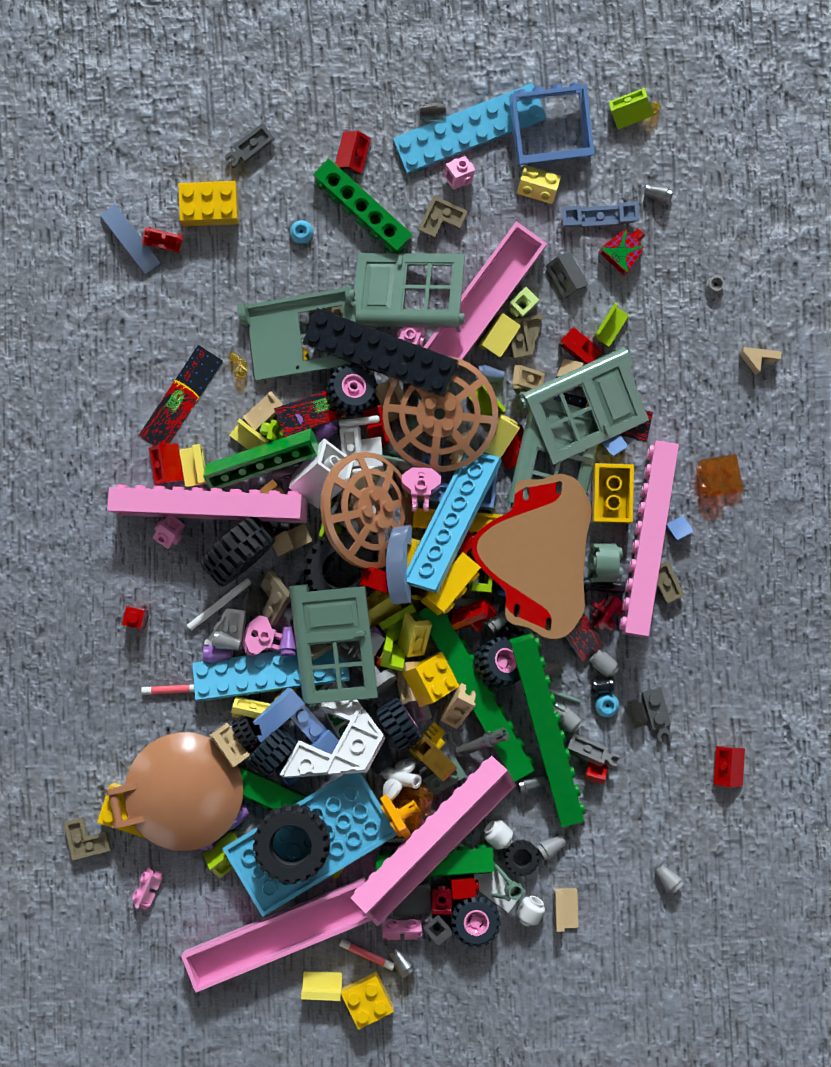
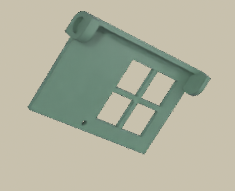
(382, 287)
(277, 333)
(610, 398)
(563, 436)
(332, 618)

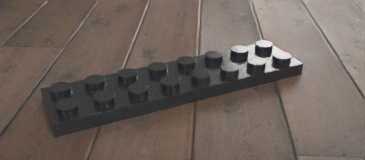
(380, 352)

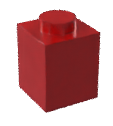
(374, 579)
(135, 617)
(464, 886)

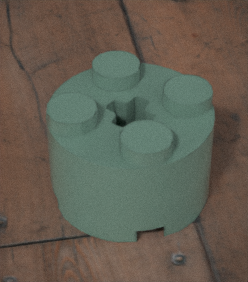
(605, 562)

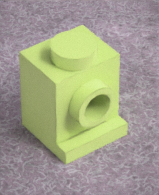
(525, 297)

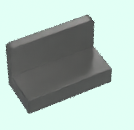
(566, 274)

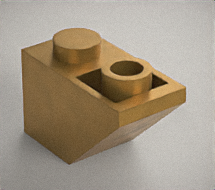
(434, 758)

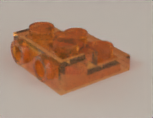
(719, 476)
(422, 798)

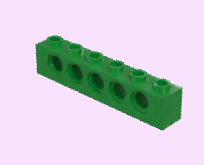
(330, 171)

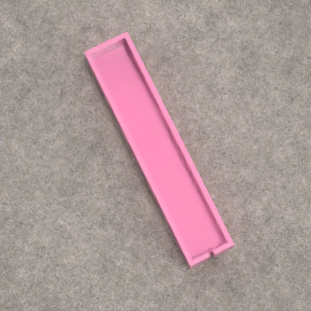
(489, 291)
(207, 504)
(650, 539)
(433, 841)
(274, 936)

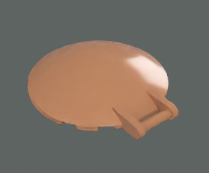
(180, 792)

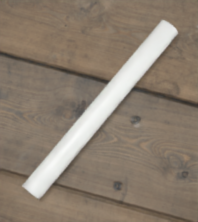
(219, 604)

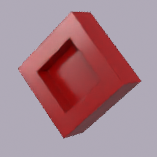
(595, 773)

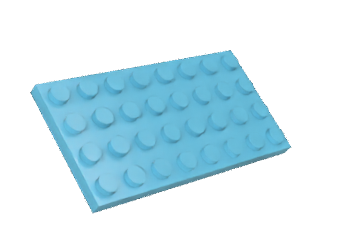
(354, 827)

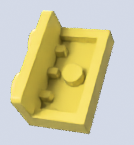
(538, 184)

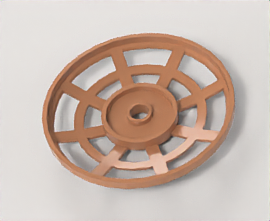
(446, 426)
(363, 508)

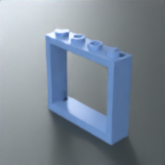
(555, 91)

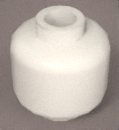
(498, 834)
(530, 911)

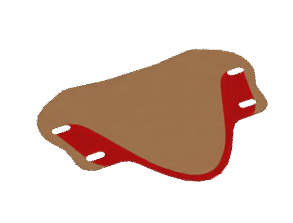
(540, 554)

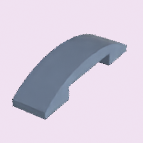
(600, 216)
(130, 239)
(396, 565)

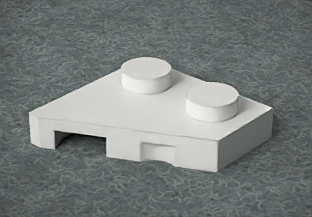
(232, 622)

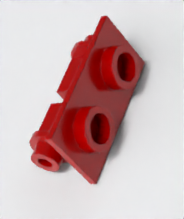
(162, 240)

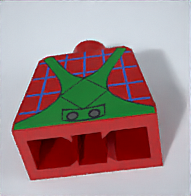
(623, 250)

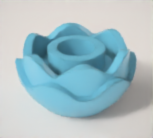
(303, 237)
(601, 702)

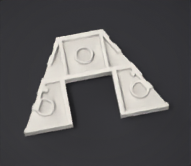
(353, 752)

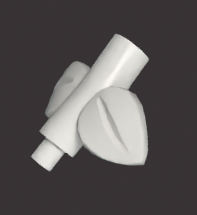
(400, 777)

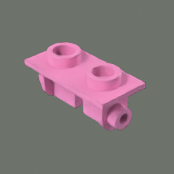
(143, 896)
(410, 928)

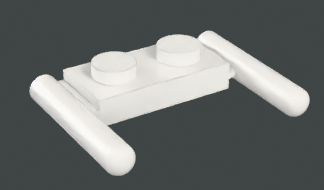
(351, 439)

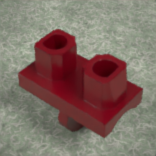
(604, 611)

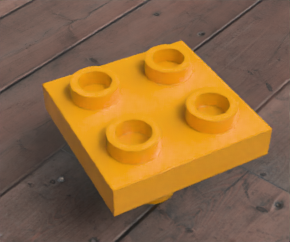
(398, 815)

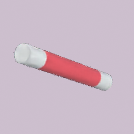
(167, 689)
(366, 954)

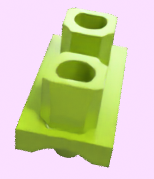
(272, 430)

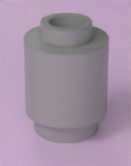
(604, 663)
(569, 720)

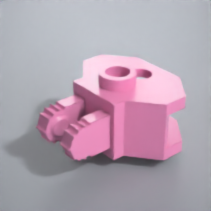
(421, 487)
(263, 637)

